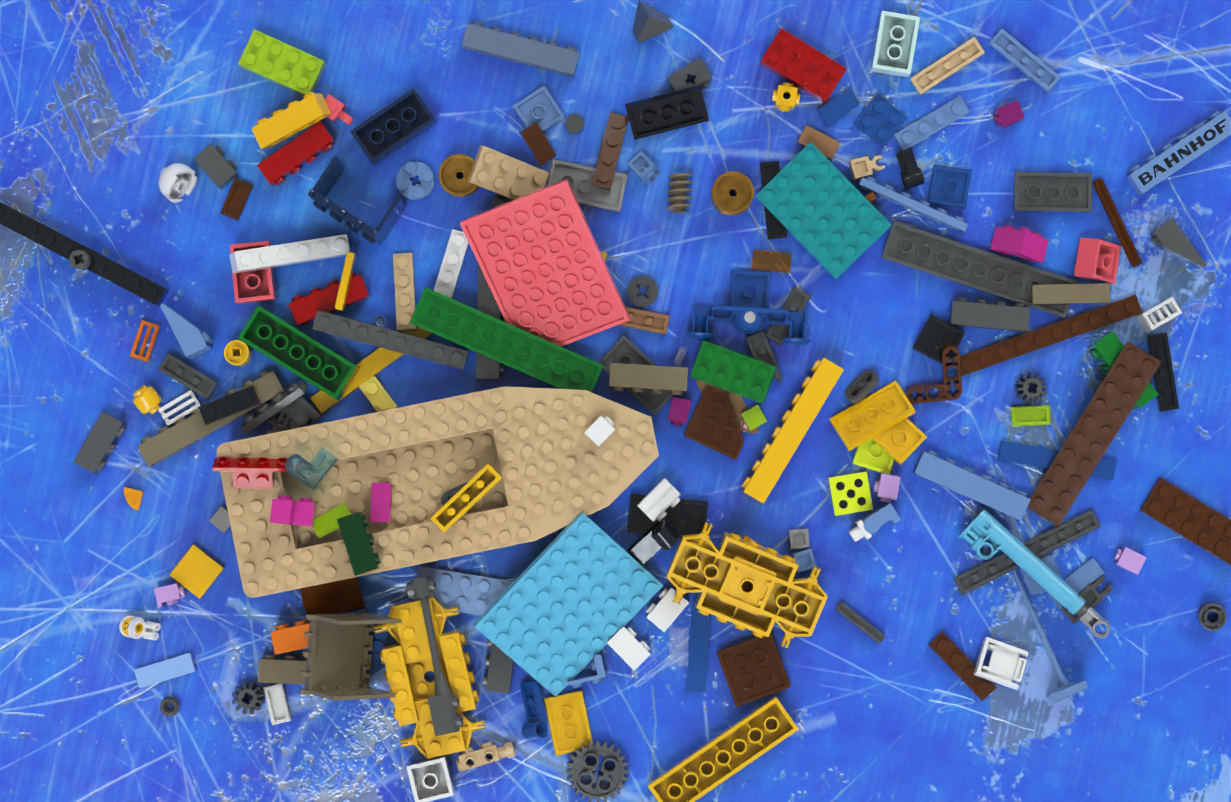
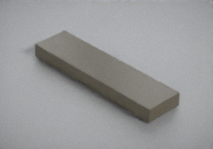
(1070, 293)

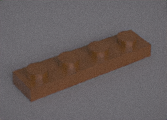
(610, 151)
(961, 665)

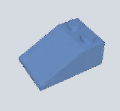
(191, 338)

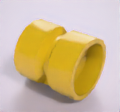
(238, 353)

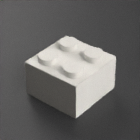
(430, 779)

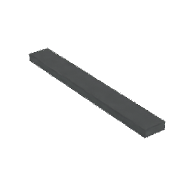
(1039, 546)

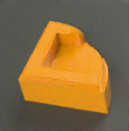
(133, 497)

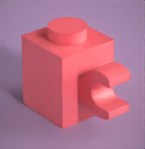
(337, 110)

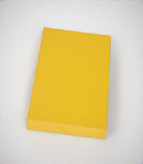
(872, 415)

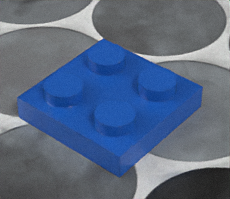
(880, 120)

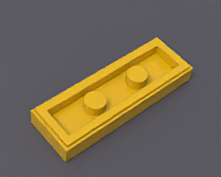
(345, 281)

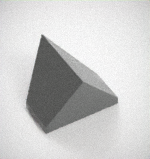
(649, 22)

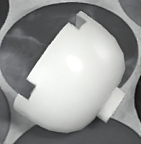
(177, 181)

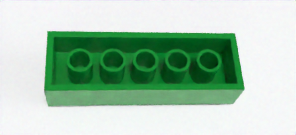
(298, 352)

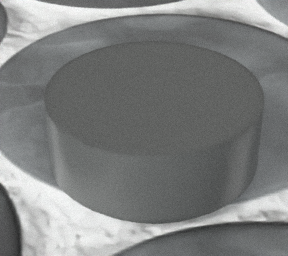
(574, 124)

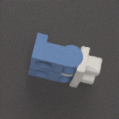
(873, 521)

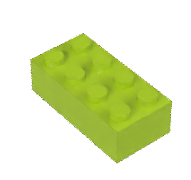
(282, 63)

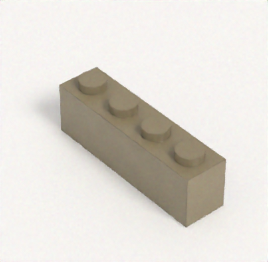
(648, 377)
(281, 670)

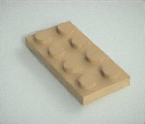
(505, 174)

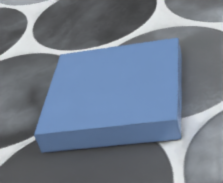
(539, 108)

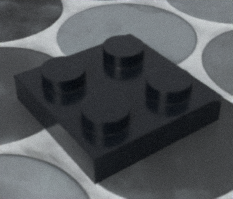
(935, 336)

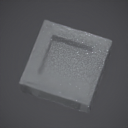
(680, 356)

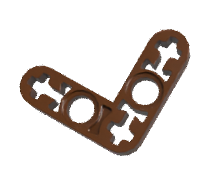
(943, 386)

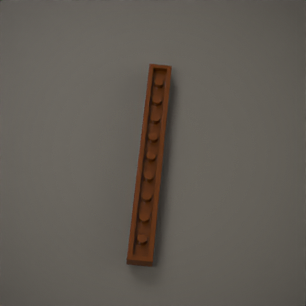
(1049, 335)

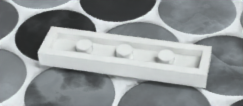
(451, 263)

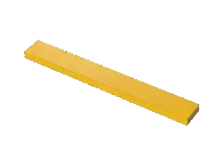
(368, 368)

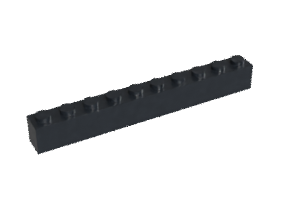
(65, 246)

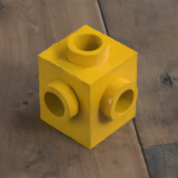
(786, 104)

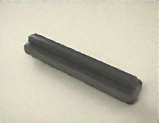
(860, 622)

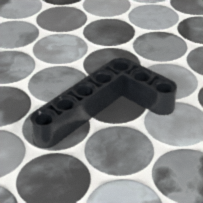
(660, 536)

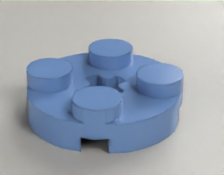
(418, 191)

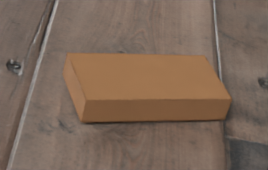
(824, 143)

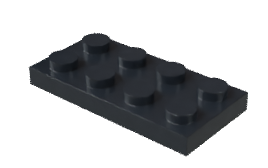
(667, 112)
(686, 516)

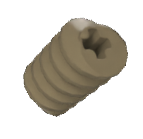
(679, 185)

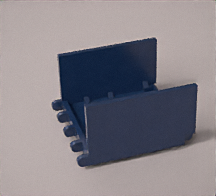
(322, 188)

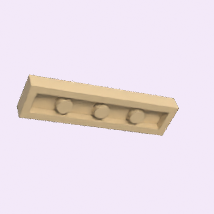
(947, 66)
(404, 290)

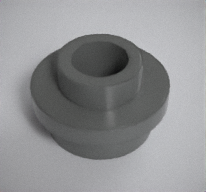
(163, 706)

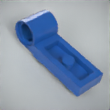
(534, 708)

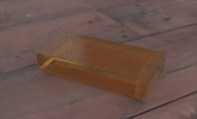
(771, 261)

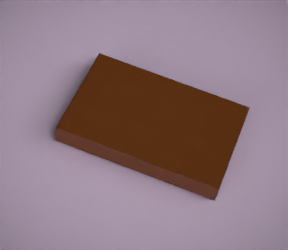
(333, 597)

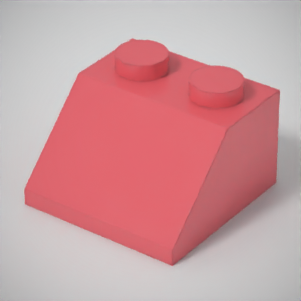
(1097, 260)

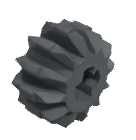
(1037, 390)
(243, 693)

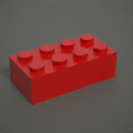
(803, 66)

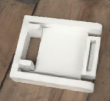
(1003, 664)

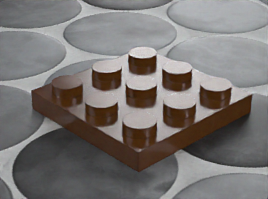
(753, 669)

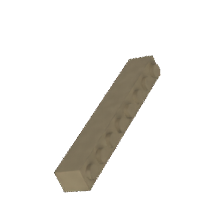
(193, 429)

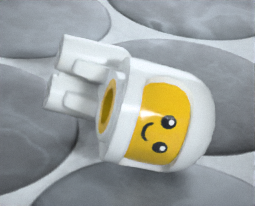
(136, 627)

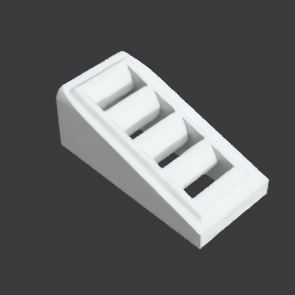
(1148, 320)

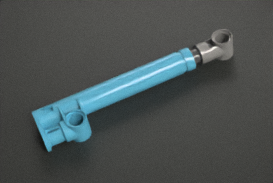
(988, 531)

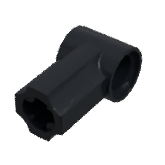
(910, 172)

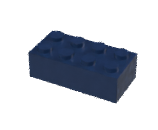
(393, 127)

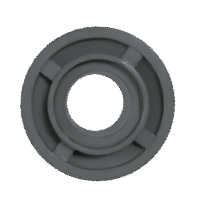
(1212, 625)

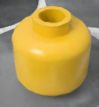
(146, 399)

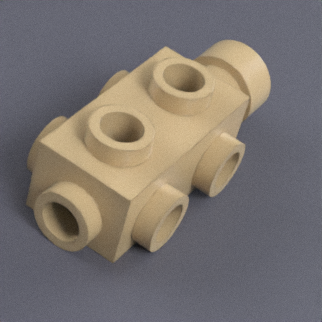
(479, 755)

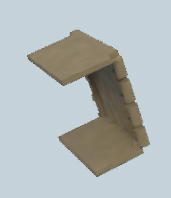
(340, 656)

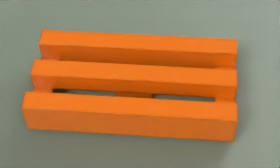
(152, 342)

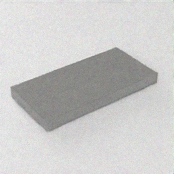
(580, 180)

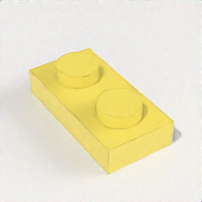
(377, 395)

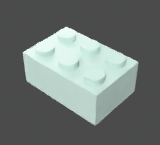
(895, 44)

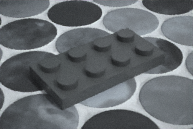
(1052, 192)
(627, 353)

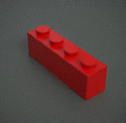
(295, 154)
(305, 308)

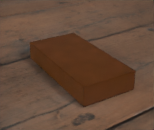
(538, 143)
(236, 199)

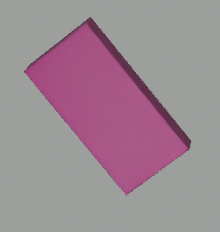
(380, 502)

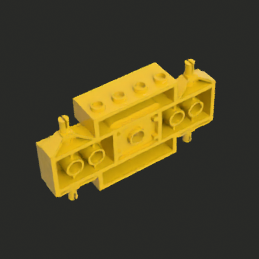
(720, 576)
(406, 669)

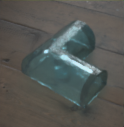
(311, 472)

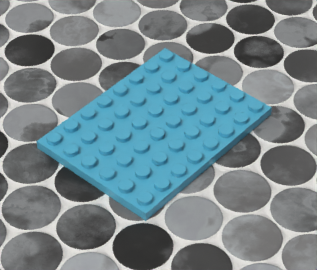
(568, 604)

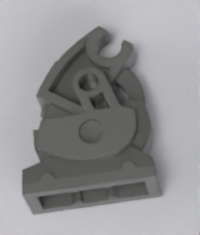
(294, 416)

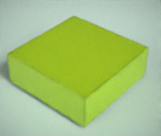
(753, 417)

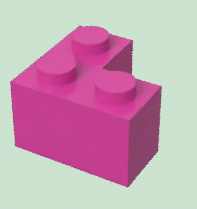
(1019, 243)
(292, 512)

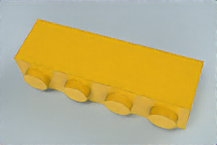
(291, 120)
(466, 498)

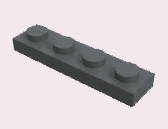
(279, 401)

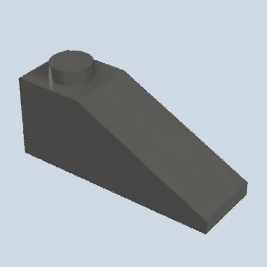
(1172, 240)

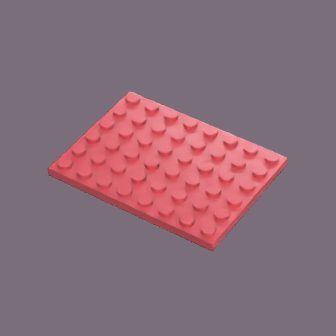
(546, 266)

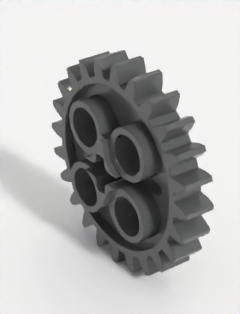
(614, 774)

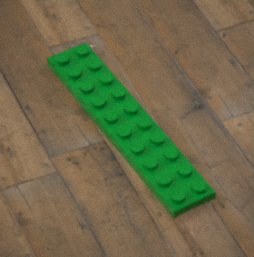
(504, 343)

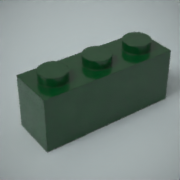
(359, 543)

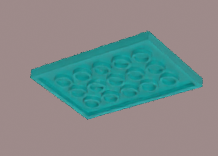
(823, 210)

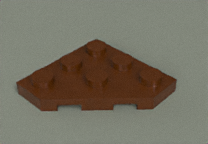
(716, 424)

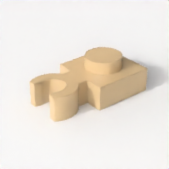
(863, 167)

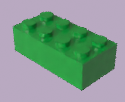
(1106, 351)
(734, 371)

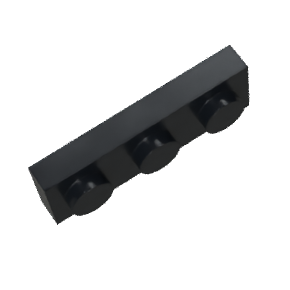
(229, 405)

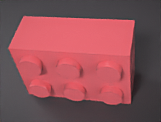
(256, 284)

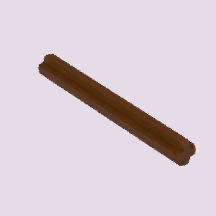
(1117, 222)

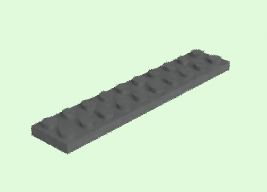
(970, 266)

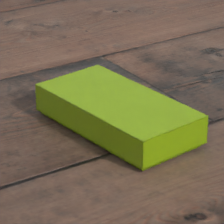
(1030, 415)
(328, 521)

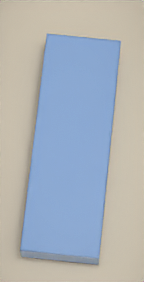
(164, 670)

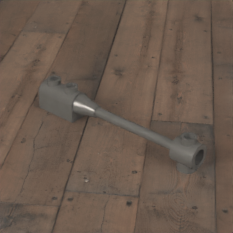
(443, 703)

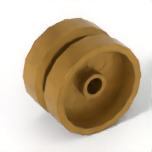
(448, 175)
(743, 189)

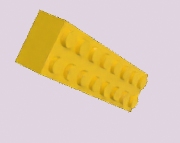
(792, 431)
(725, 754)

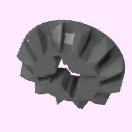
(652, 292)

